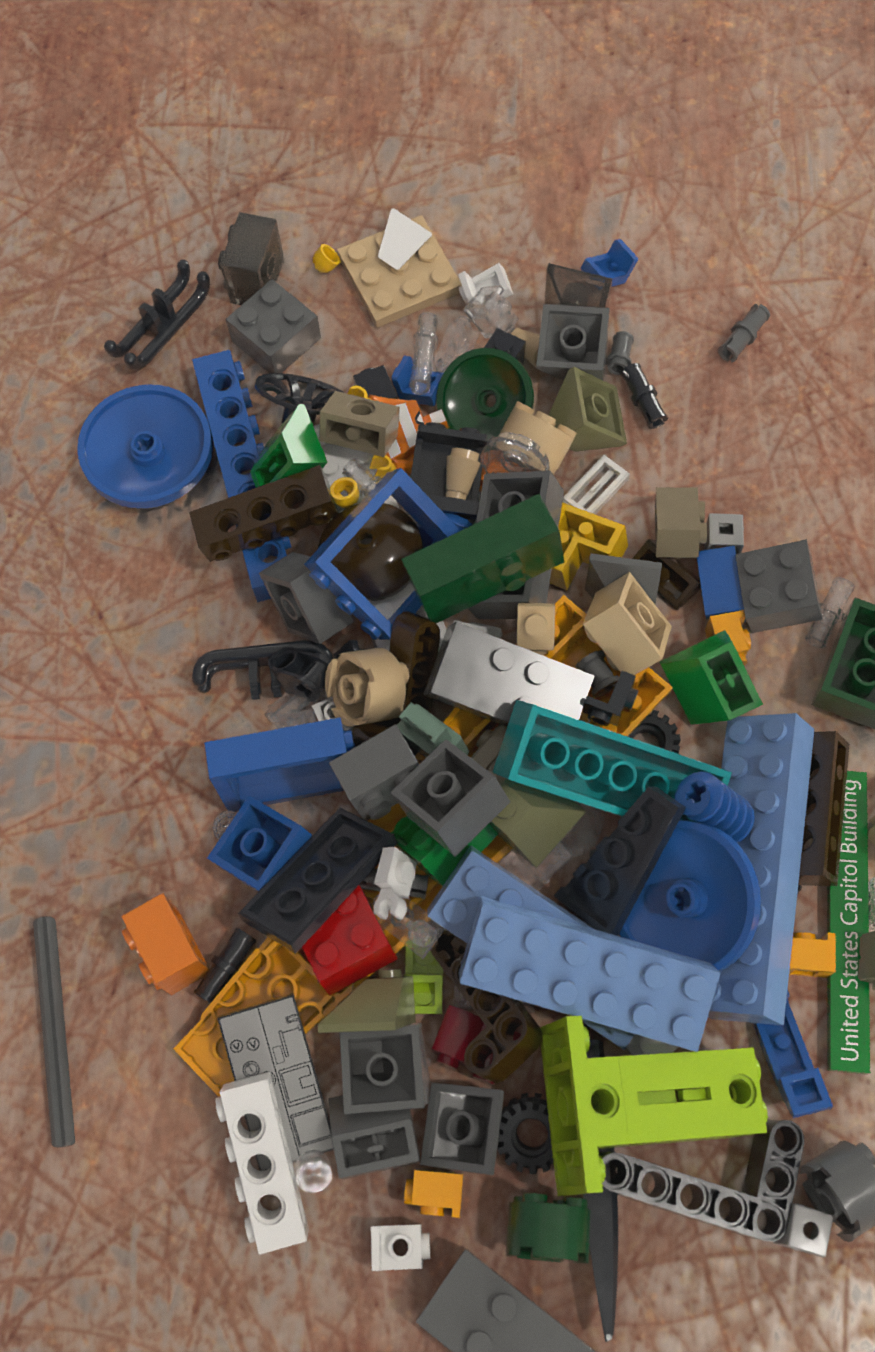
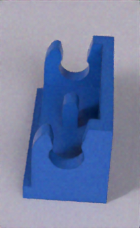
(720, 581)

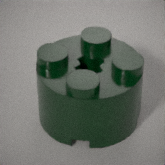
(548, 1229)

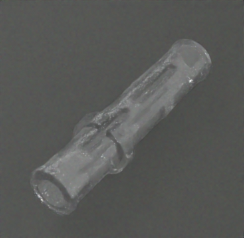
(425, 343)

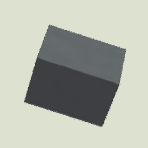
(462, 1128)

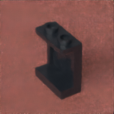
(429, 466)

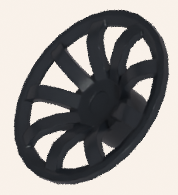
(291, 399)

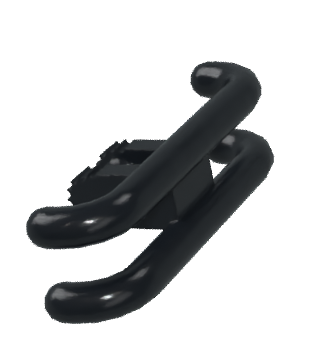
(160, 318)
(248, 657)

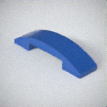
(792, 1067)

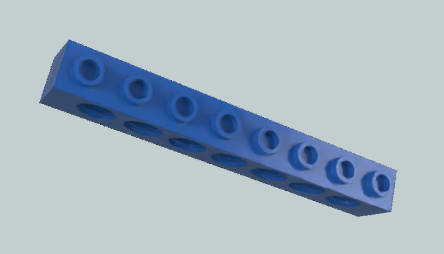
(221, 372)

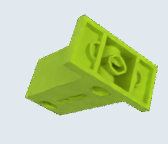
(640, 1101)

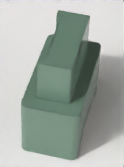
(425, 731)

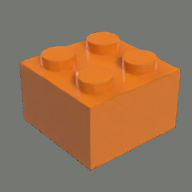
(165, 945)

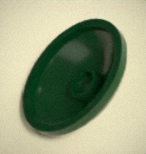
(472, 380)

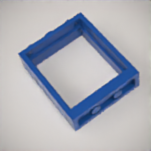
(326, 575)
(278, 763)

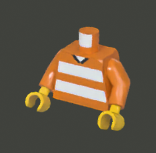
(402, 450)

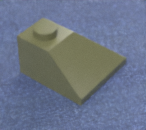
(590, 410)
(535, 820)
(375, 1005)

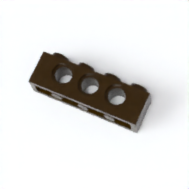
(246, 509)
(825, 822)

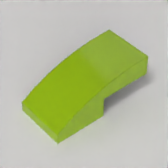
(427, 982)

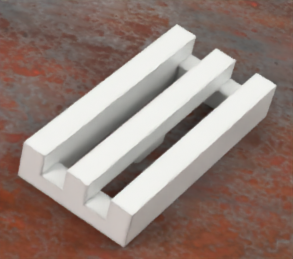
(610, 491)

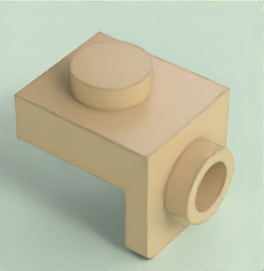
(536, 627)

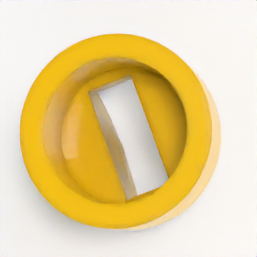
(325, 259)
(351, 488)

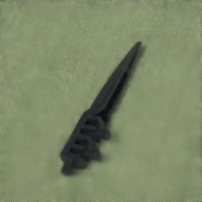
(604, 1232)

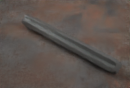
(54, 1033)

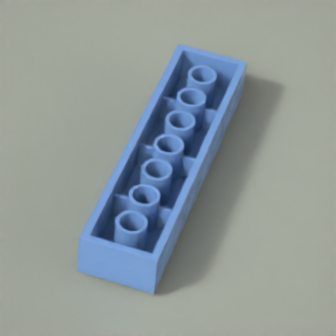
(772, 772)

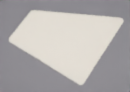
(401, 239)

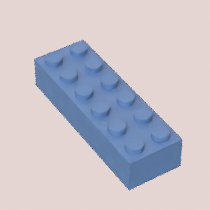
(481, 876)
(589, 974)

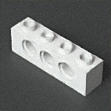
(267, 1228)

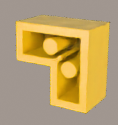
(585, 534)

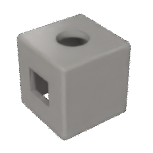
(725, 530)
(794, 1236)

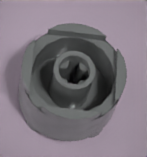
(844, 1186)

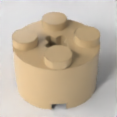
(542, 430)
(366, 686)

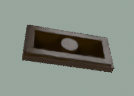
(676, 581)

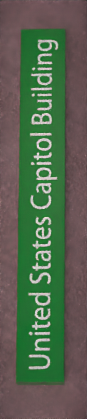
(849, 919)

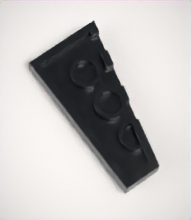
(617, 872)

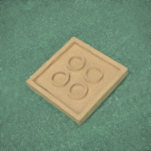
(397, 293)

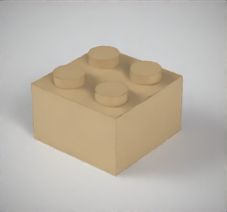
(627, 626)

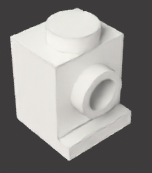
(382, 1247)

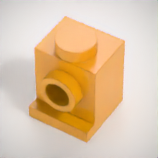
(732, 623)
(813, 956)
(435, 1192)

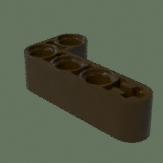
(416, 645)
(500, 1022)

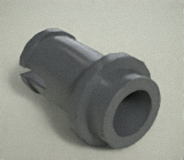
(620, 352)

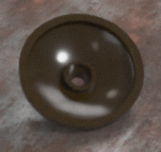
(377, 566)

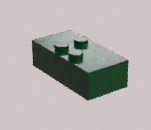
(485, 559)

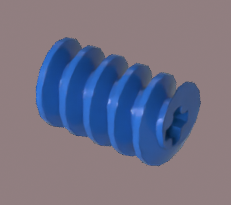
(715, 805)

